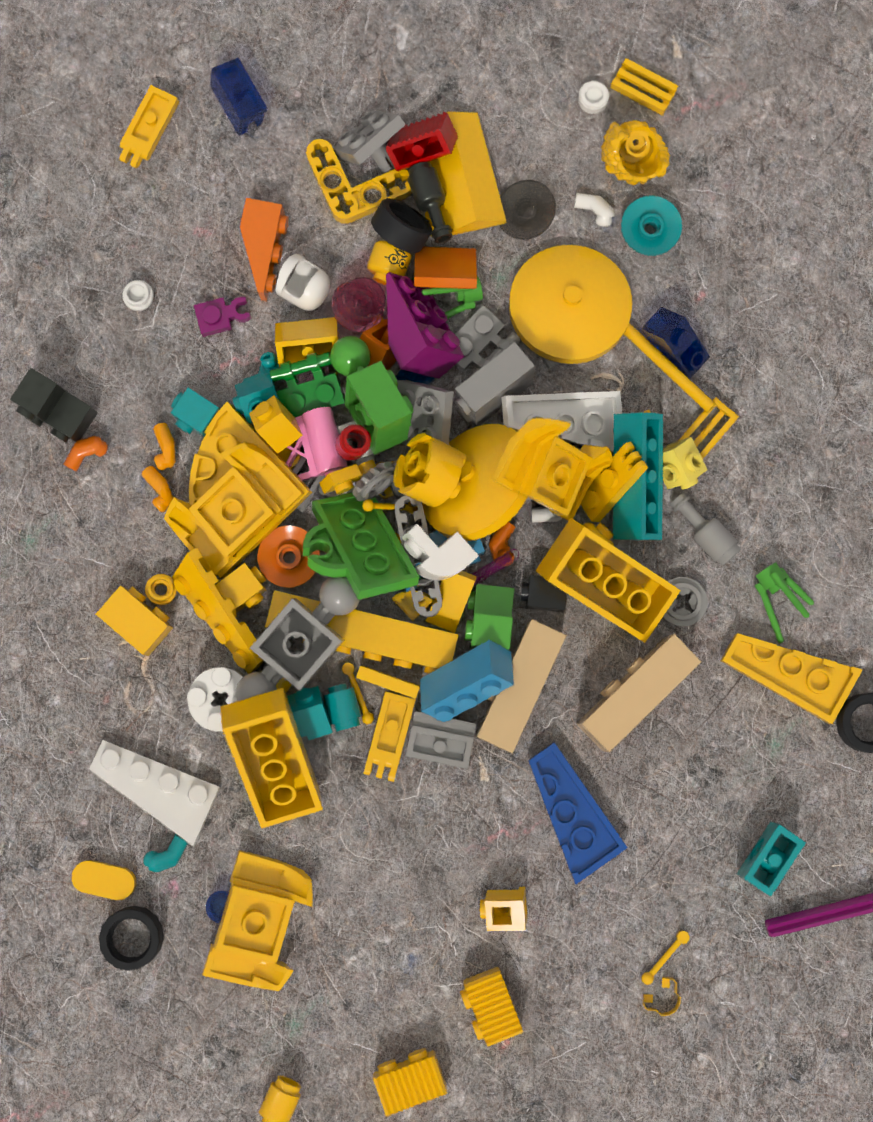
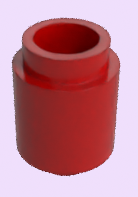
(359, 435)

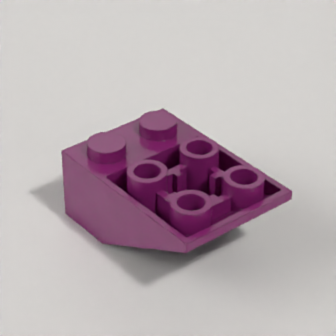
(419, 329)

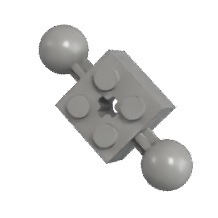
(298, 621)

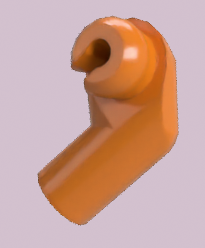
(83, 448)
(499, 542)

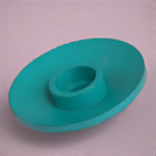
(654, 212)

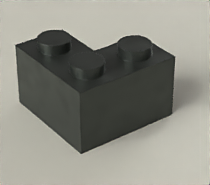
(47, 402)

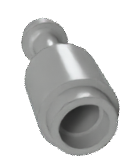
(709, 534)

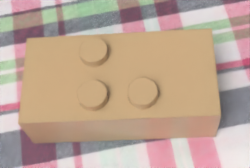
(638, 692)
(513, 706)

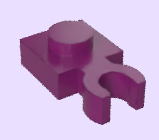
(215, 315)

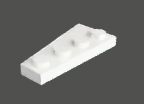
(588, 412)

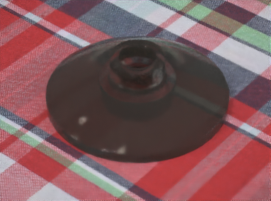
(523, 197)

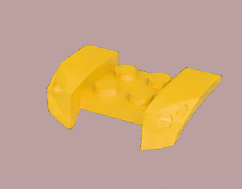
(549, 467)
(233, 506)
(257, 922)

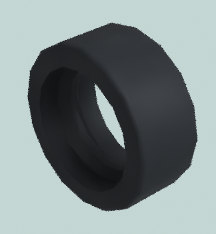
(401, 225)
(844, 726)
(106, 938)

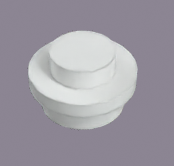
(138, 295)

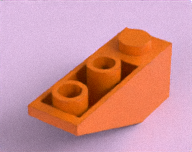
(261, 232)

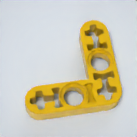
(354, 195)

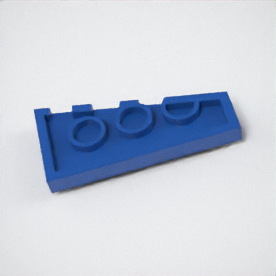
(578, 821)

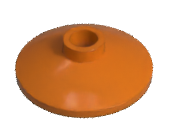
(272, 553)

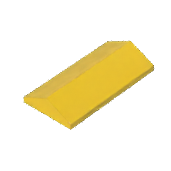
(469, 179)

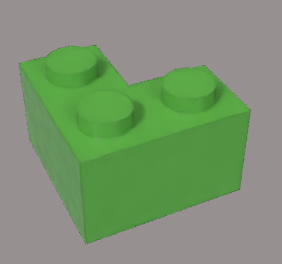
(491, 615)

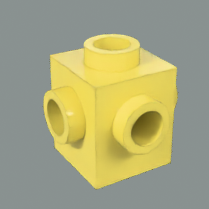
(682, 464)

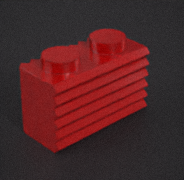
(422, 141)

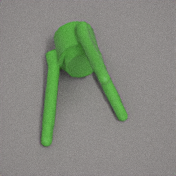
(468, 296)
(774, 579)

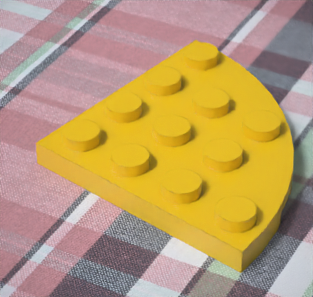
(208, 466)

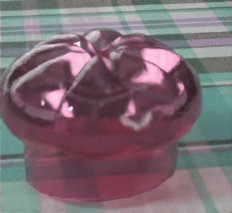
(358, 304)

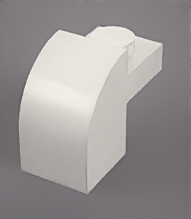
(440, 561)

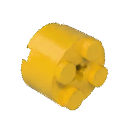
(429, 470)

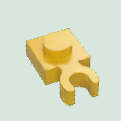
(342, 479)

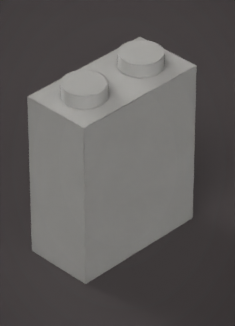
(503, 376)

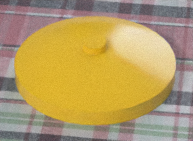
(570, 304)
(482, 502)

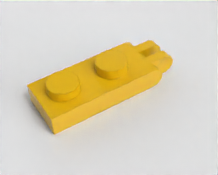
(147, 126)

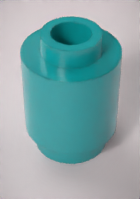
(342, 707)

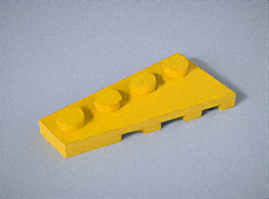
(218, 612)
(803, 679)

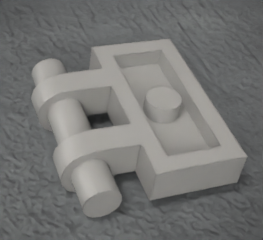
(477, 334)

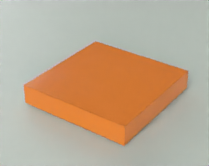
(446, 268)

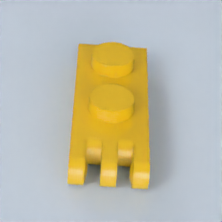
(613, 482)
(389, 734)

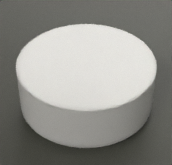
(593, 97)

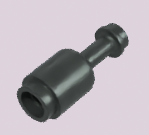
(429, 197)

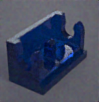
(237, 95)

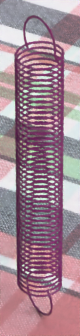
(489, 571)

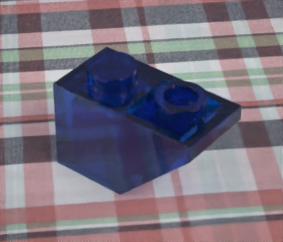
(676, 340)

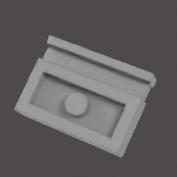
(441, 741)

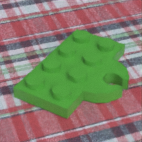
(358, 547)

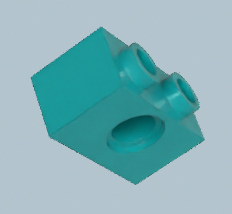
(771, 858)

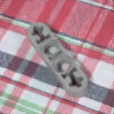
(418, 516)

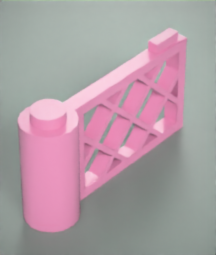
(318, 441)

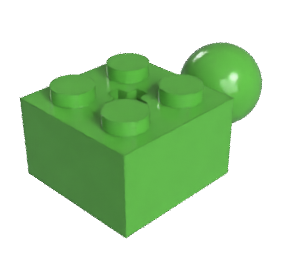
(372, 394)

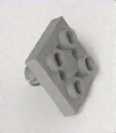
(369, 139)
(431, 413)

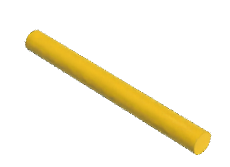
(669, 368)

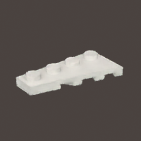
(163, 792)

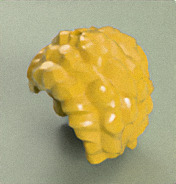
(636, 160)

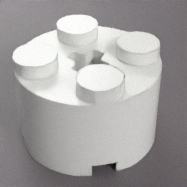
(203, 695)

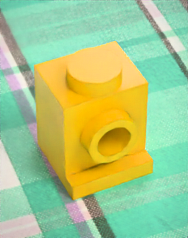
(505, 919)

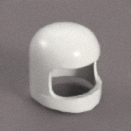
(307, 285)

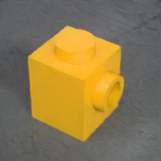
(275, 424)
(243, 587)

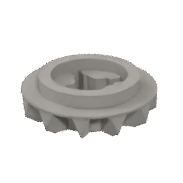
(374, 481)
(697, 603)

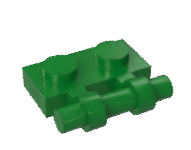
(311, 394)

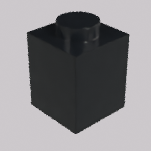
(542, 595)

